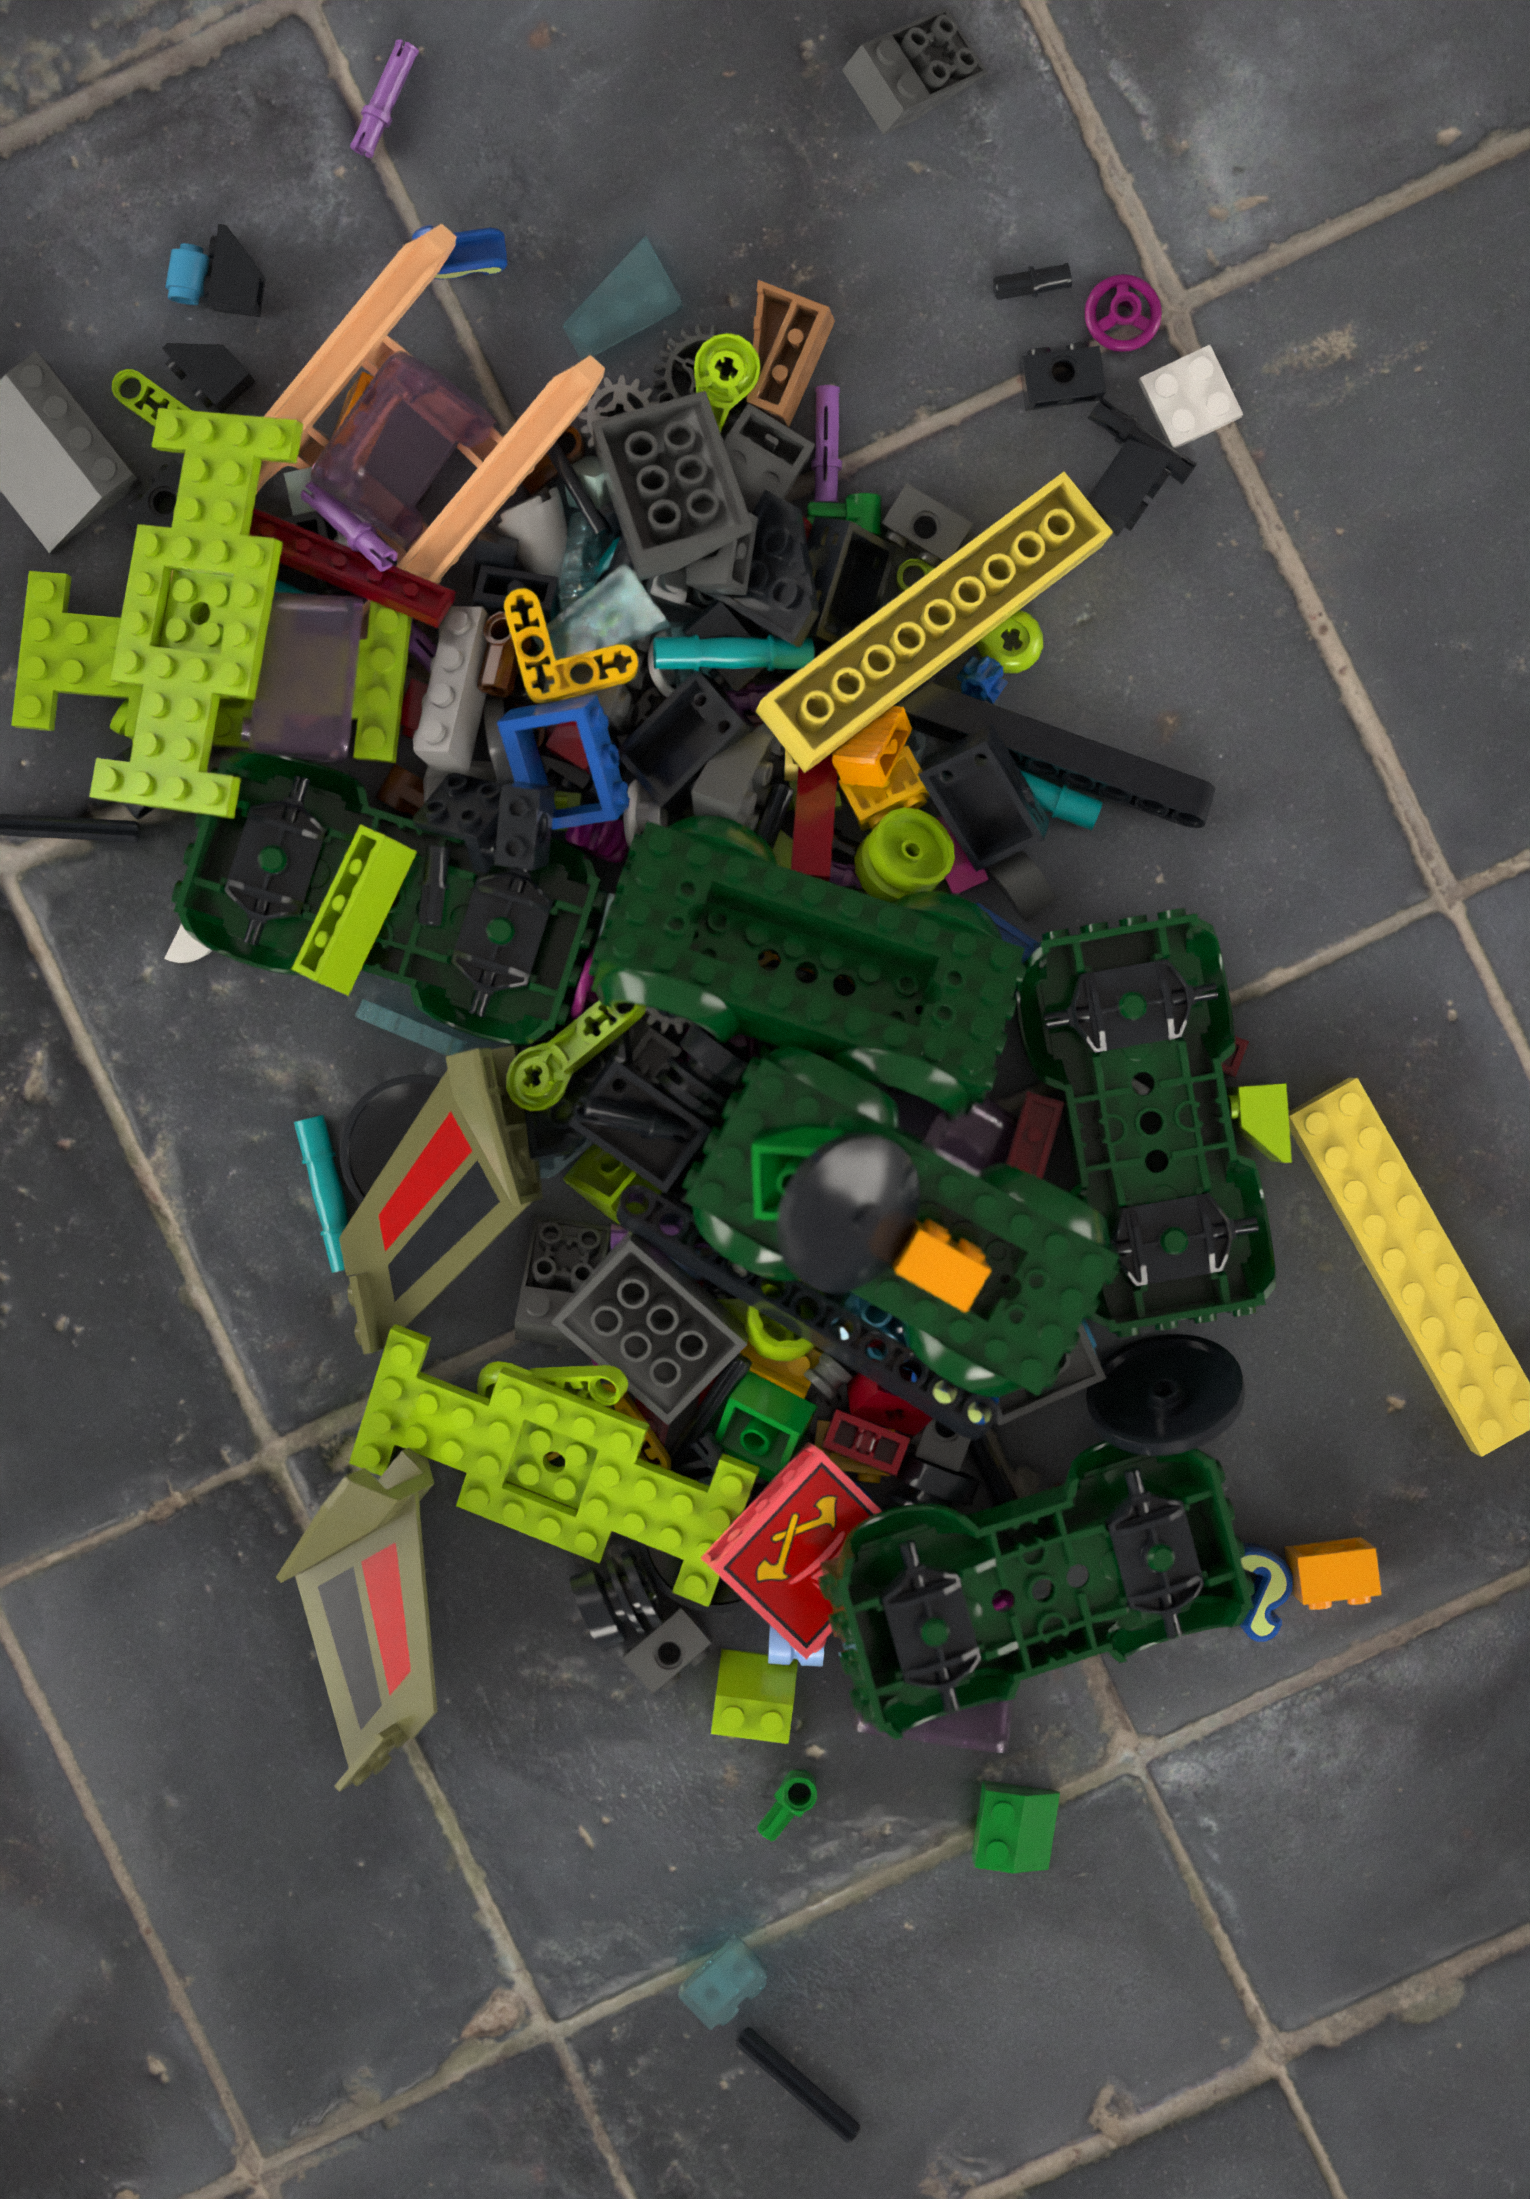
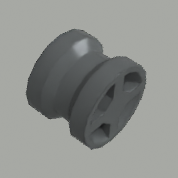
(827, 1376)

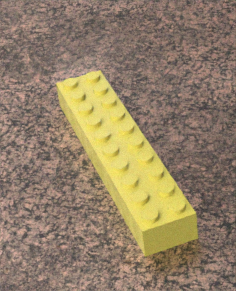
(933, 622)
(1414, 1265)

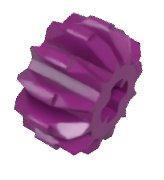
(600, 839)

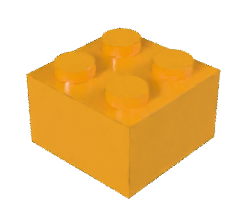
(942, 1265)
(1334, 1572)

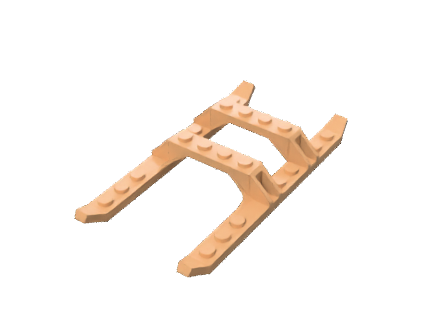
(500, 459)

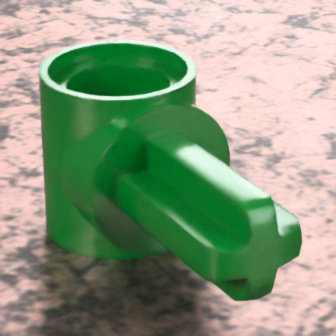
(858, 508)
(787, 1806)

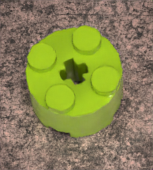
(771, 1338)

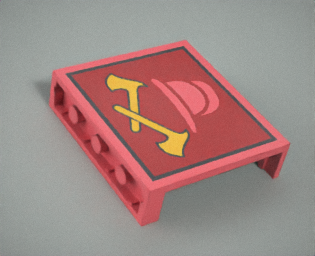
(781, 1539)

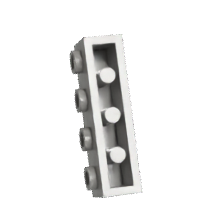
(452, 700)

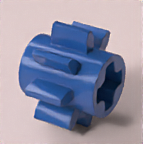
(982, 679)

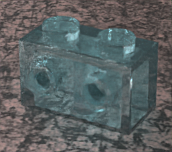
(724, 1982)

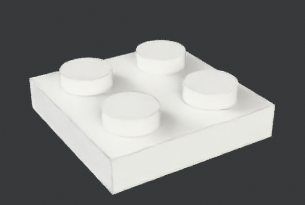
(1190, 397)

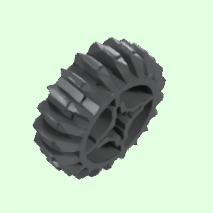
(674, 360)

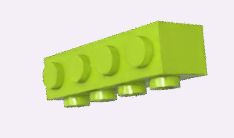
(356, 910)

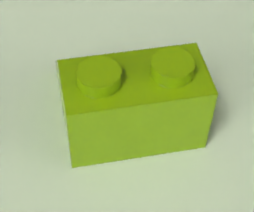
(1262, 1118)
(753, 1697)

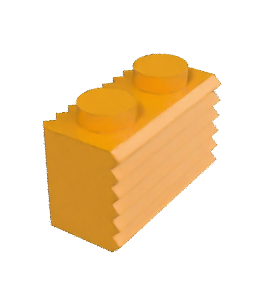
(874, 750)

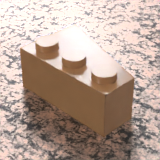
(789, 343)

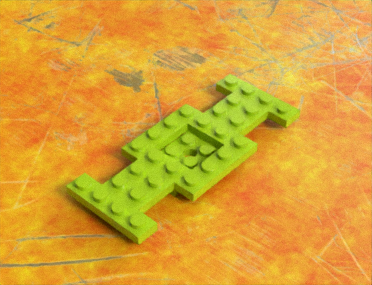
(211, 566)
(78, 650)
(510, 1442)

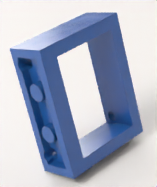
(601, 755)

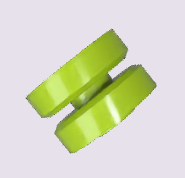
(904, 855)

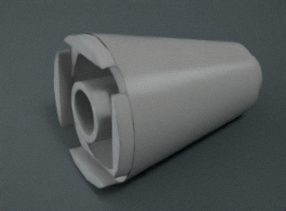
(540, 530)

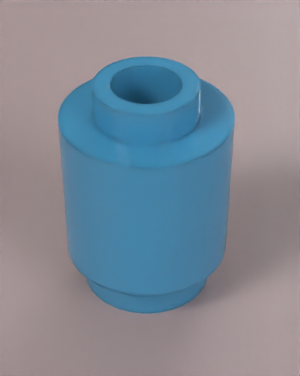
(187, 274)

